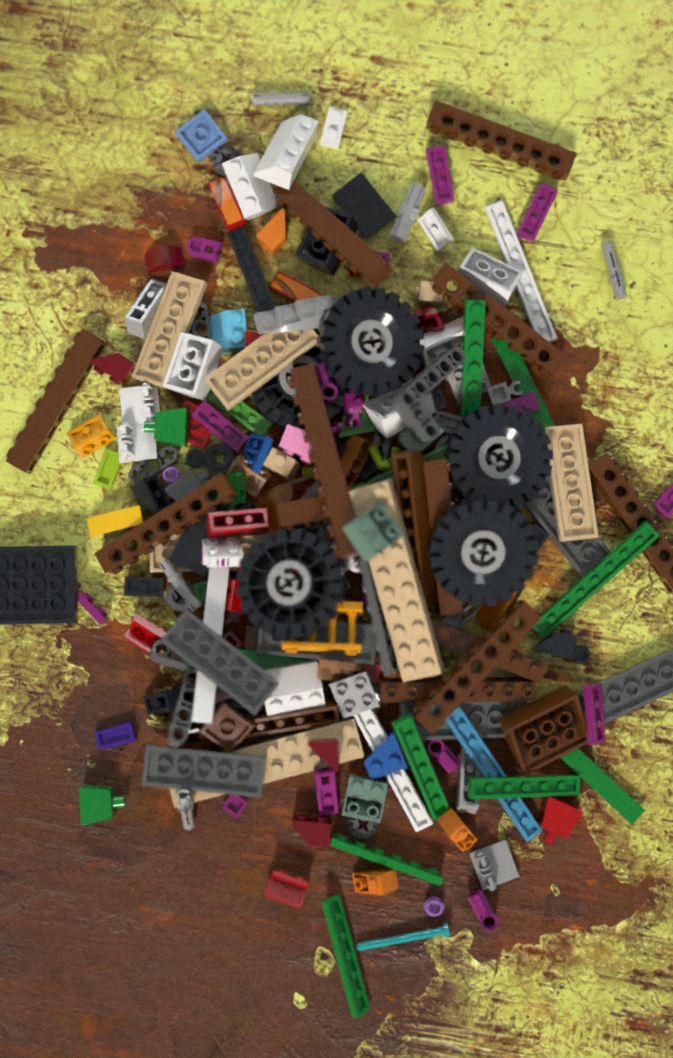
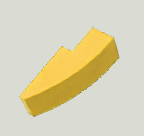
(115, 521)

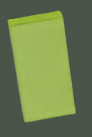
(108, 469)

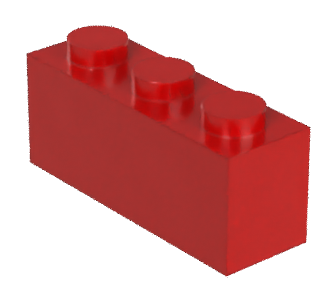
(237, 523)

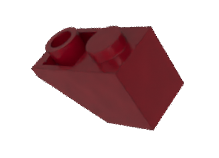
(116, 366)
(313, 830)

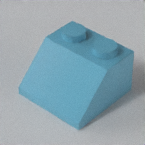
(229, 330)

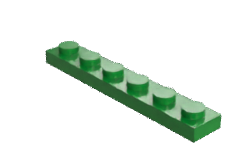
(473, 350)
(420, 766)
(523, 786)
(395, 861)
(345, 955)

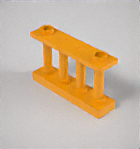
(352, 610)

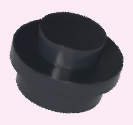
(195, 458)
(581, 654)

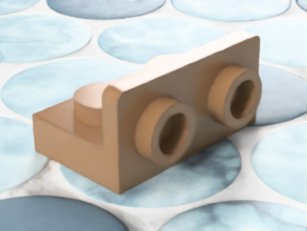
(253, 481)
(336, 670)

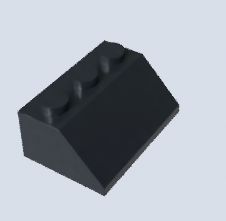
(316, 254)

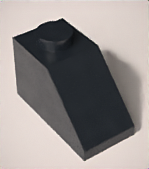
(150, 494)
(557, 644)
(162, 700)

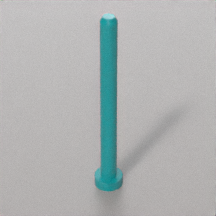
(404, 938)

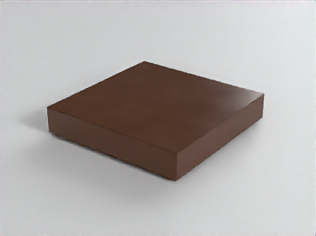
(227, 727)

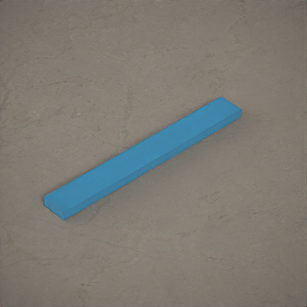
(489, 767)

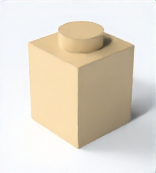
(427, 295)

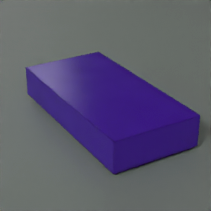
(115, 735)

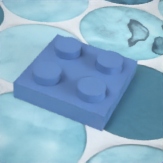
(201, 136)

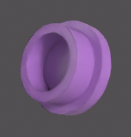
(171, 474)
(433, 906)

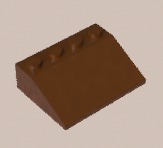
(545, 729)

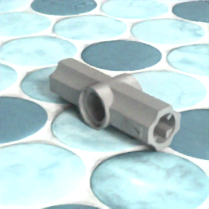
(408, 212)

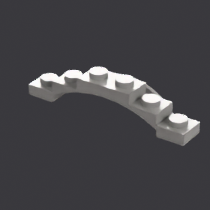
(300, 316)

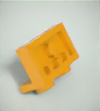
(90, 436)

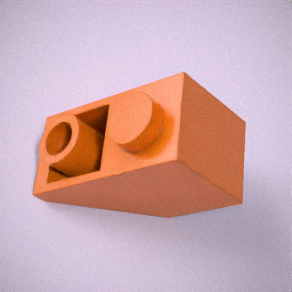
(273, 234)
(457, 830)
(375, 881)

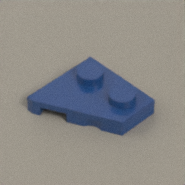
(256, 450)
(386, 758)

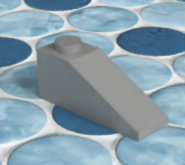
(144, 309)
(466, 770)

